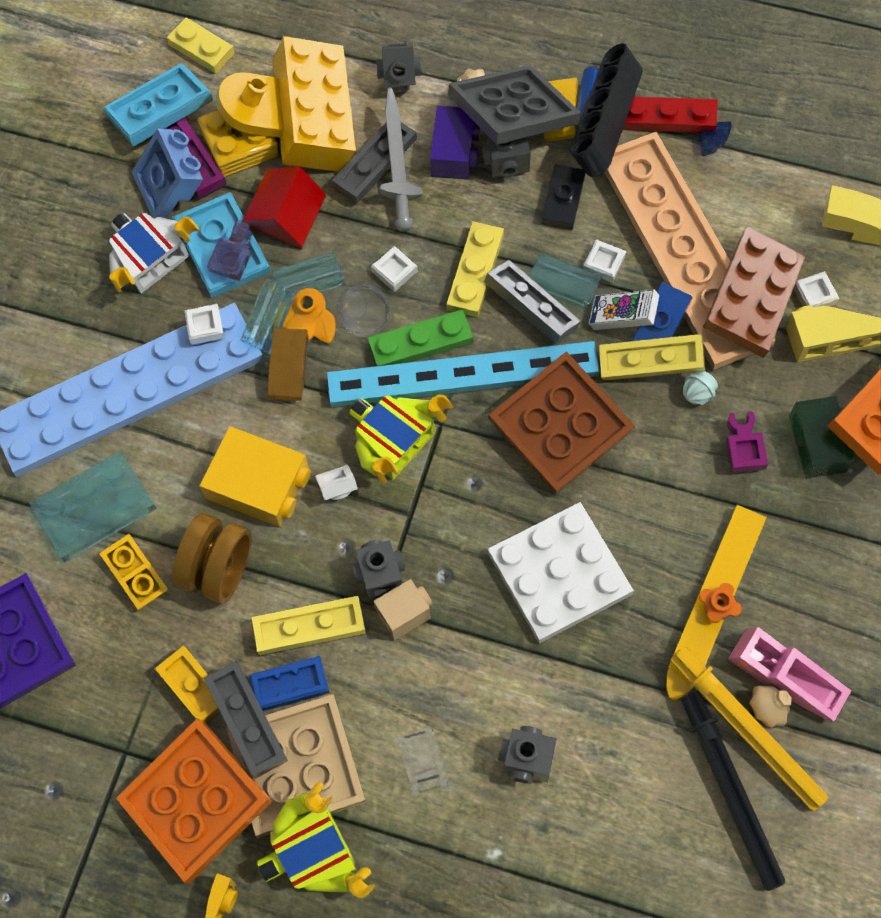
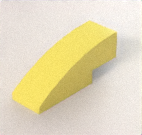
(853, 213)

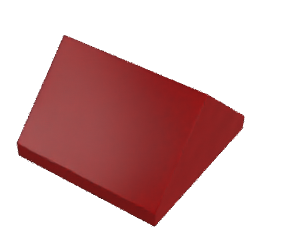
(285, 205)

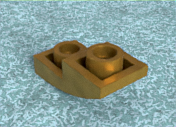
(287, 364)

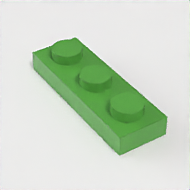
(421, 339)

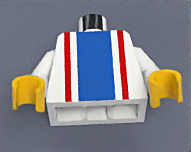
(147, 249)

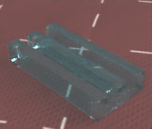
(308, 271)
(270, 318)

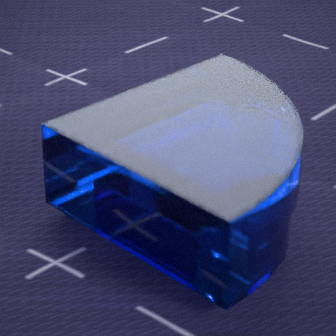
(712, 140)

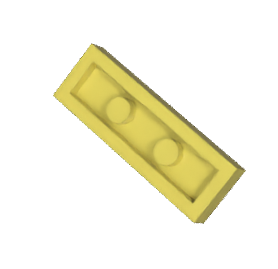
(476, 261)
(652, 357)
(308, 625)

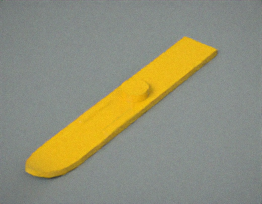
(726, 567)

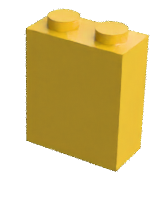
(255, 477)

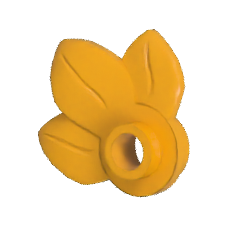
(315, 319)

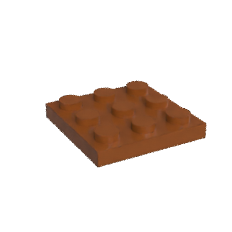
(561, 422)

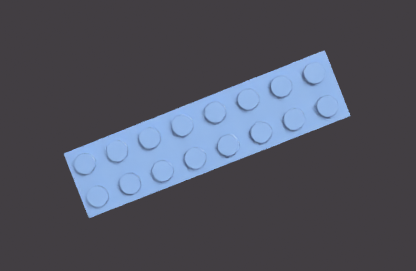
(121, 392)

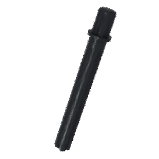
(733, 791)

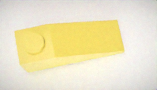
(831, 332)

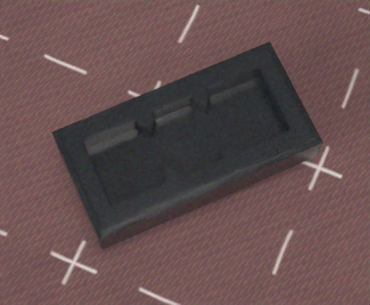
(563, 197)

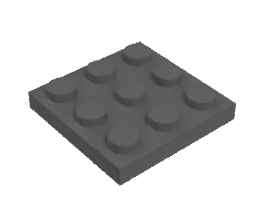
(514, 104)

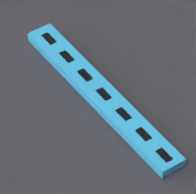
(453, 374)

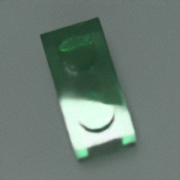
(818, 446)

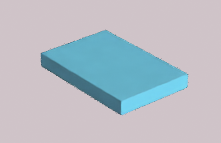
(158, 104)
(216, 221)

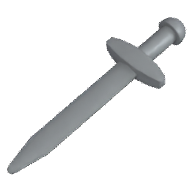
(398, 188)

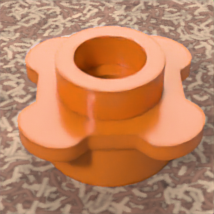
(715, 612)

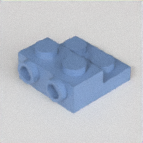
(167, 172)

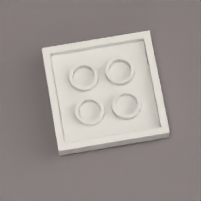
(560, 572)

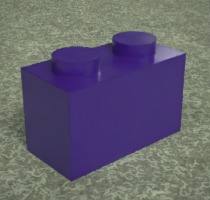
(453, 143)

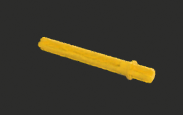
(749, 728)

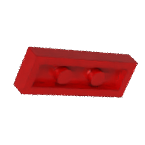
(672, 114)

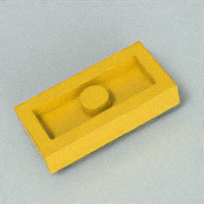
(187, 681)

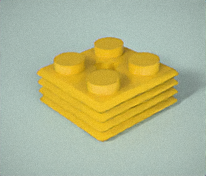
(234, 153)

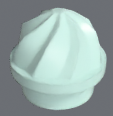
(699, 387)

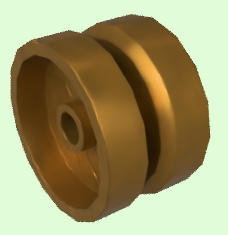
(211, 558)

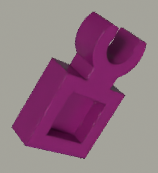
(745, 448)

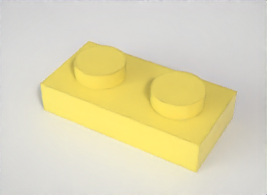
(200, 45)

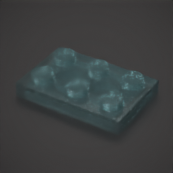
(92, 506)

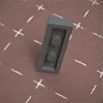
(369, 164)
(532, 301)
(245, 720)

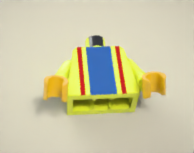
(394, 431)
(312, 848)

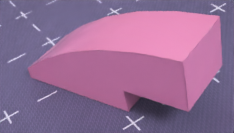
(790, 672)

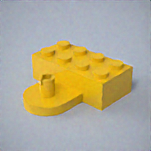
(301, 104)

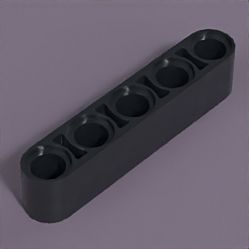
(606, 110)

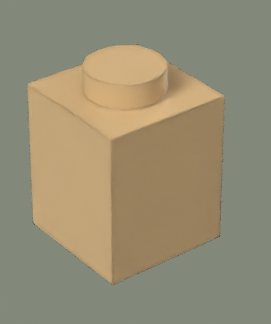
(403, 608)

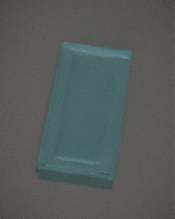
(565, 279)

